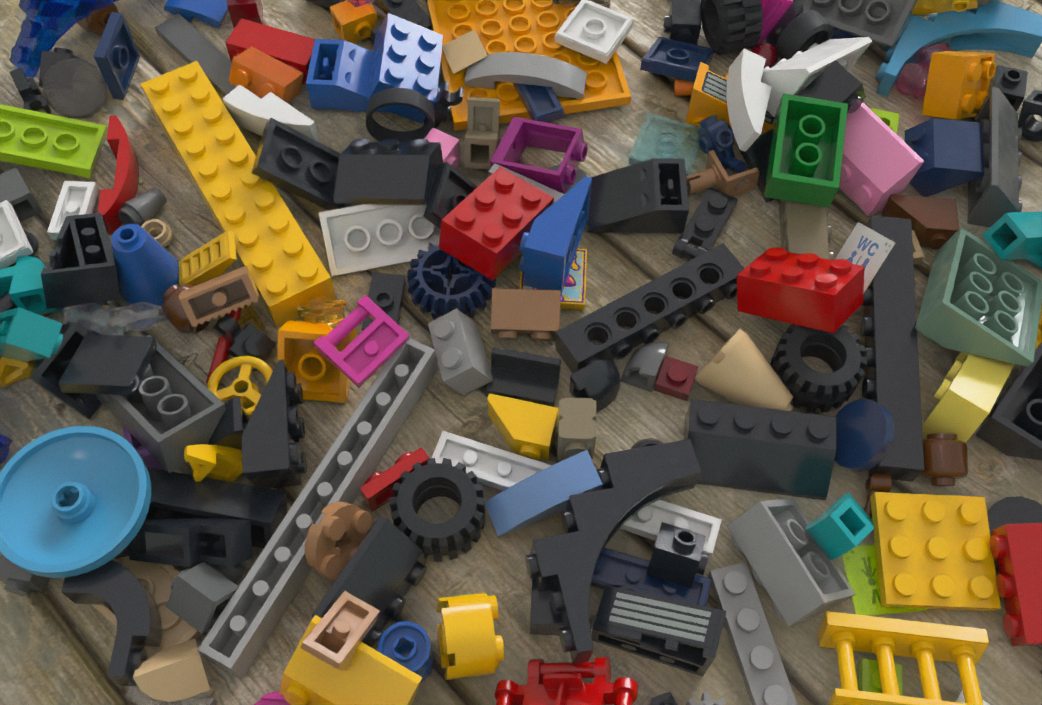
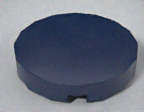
(862, 434)

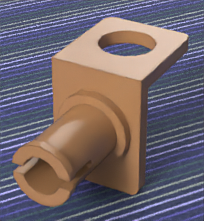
(716, 177)

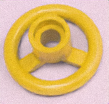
(252, 395)

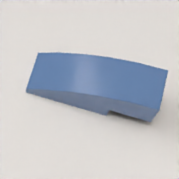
(542, 493)

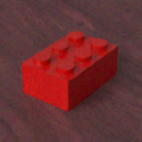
(491, 222)
(801, 289)

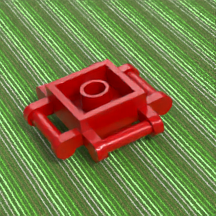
(565, 686)

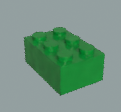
(806, 150)

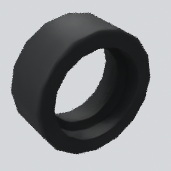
(803, 33)

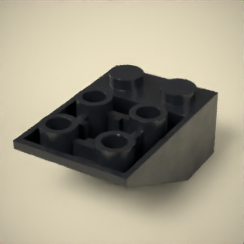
(640, 198)
(273, 433)

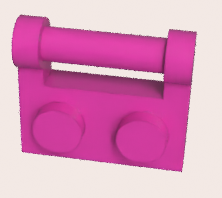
(369, 348)

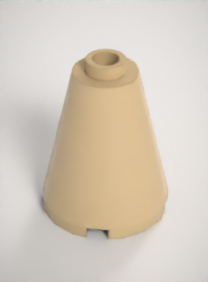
(744, 376)

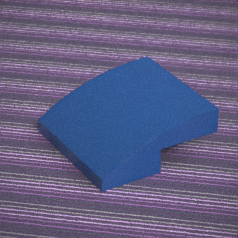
(209, 11)

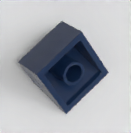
(950, 154)

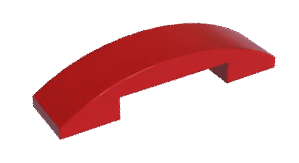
(126, 176)

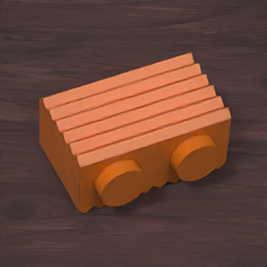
(265, 74)

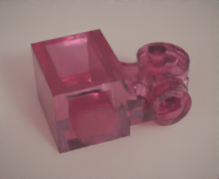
(914, 76)

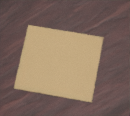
(464, 51)

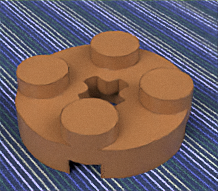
(342, 523)

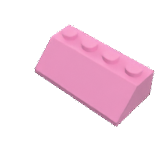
(874, 161)

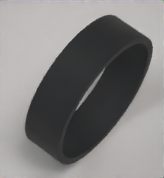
(399, 96)

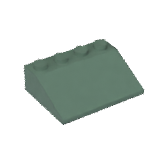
(980, 302)

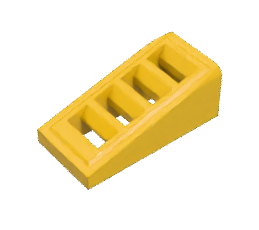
(206, 262)

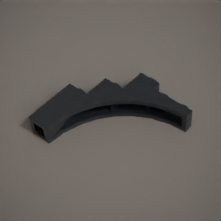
(590, 521)

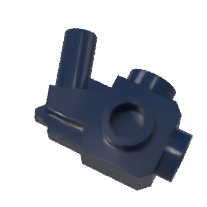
(718, 136)

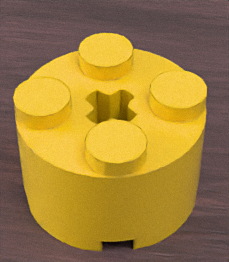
(468, 635)

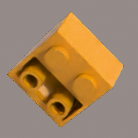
(958, 84)

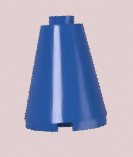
(142, 266)

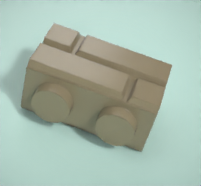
(575, 427)

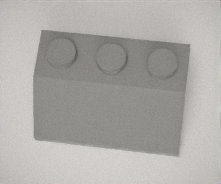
(789, 561)

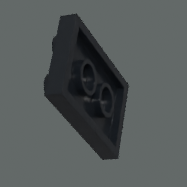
(297, 164)

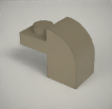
(482, 132)

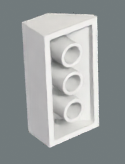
(798, 72)

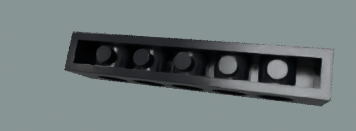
(714, 266)

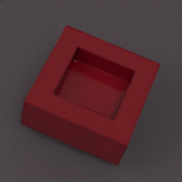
(676, 378)

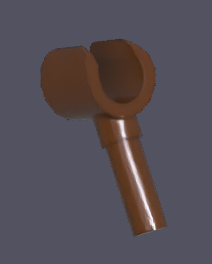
(876, 483)

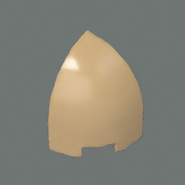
(173, 673)

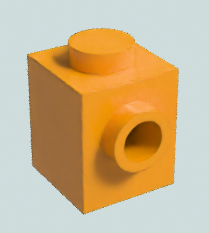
(353, 22)

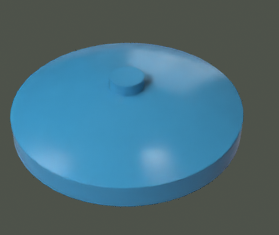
(72, 501)

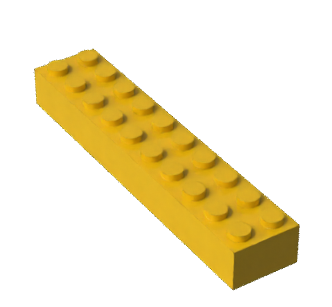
(239, 201)

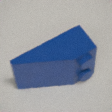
(555, 239)

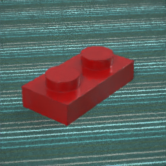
(379, 486)

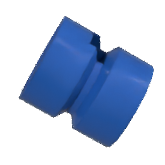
(408, 646)

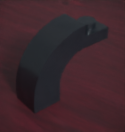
(134, 609)

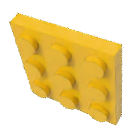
(934, 552)

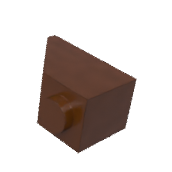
(931, 217)

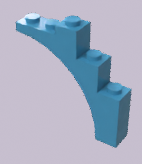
(987, 27)

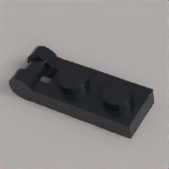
(705, 224)

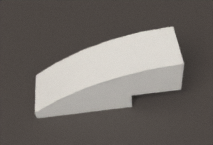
(747, 98)
(253, 112)

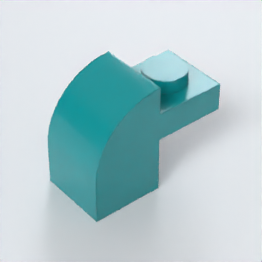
(25, 284)
(840, 527)

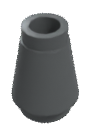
(142, 207)

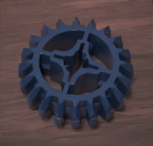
(435, 271)

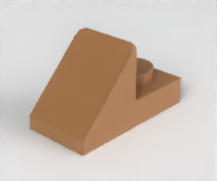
(341, 631)

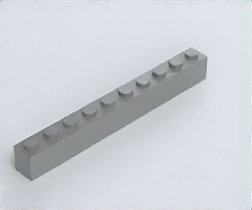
(344, 469)

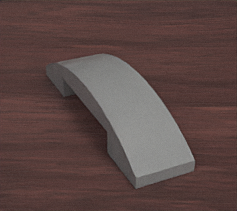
(527, 69)

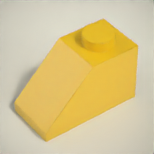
(524, 425)

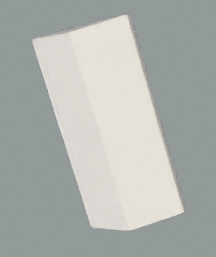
(375, 236)

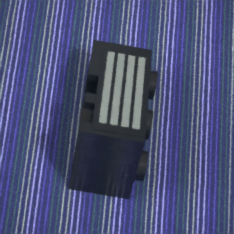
(659, 628)

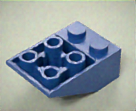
(339, 76)

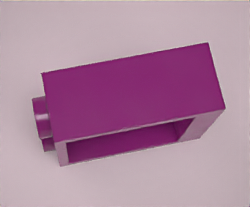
(547, 136)

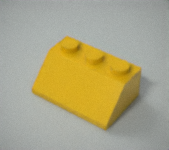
(368, 681)

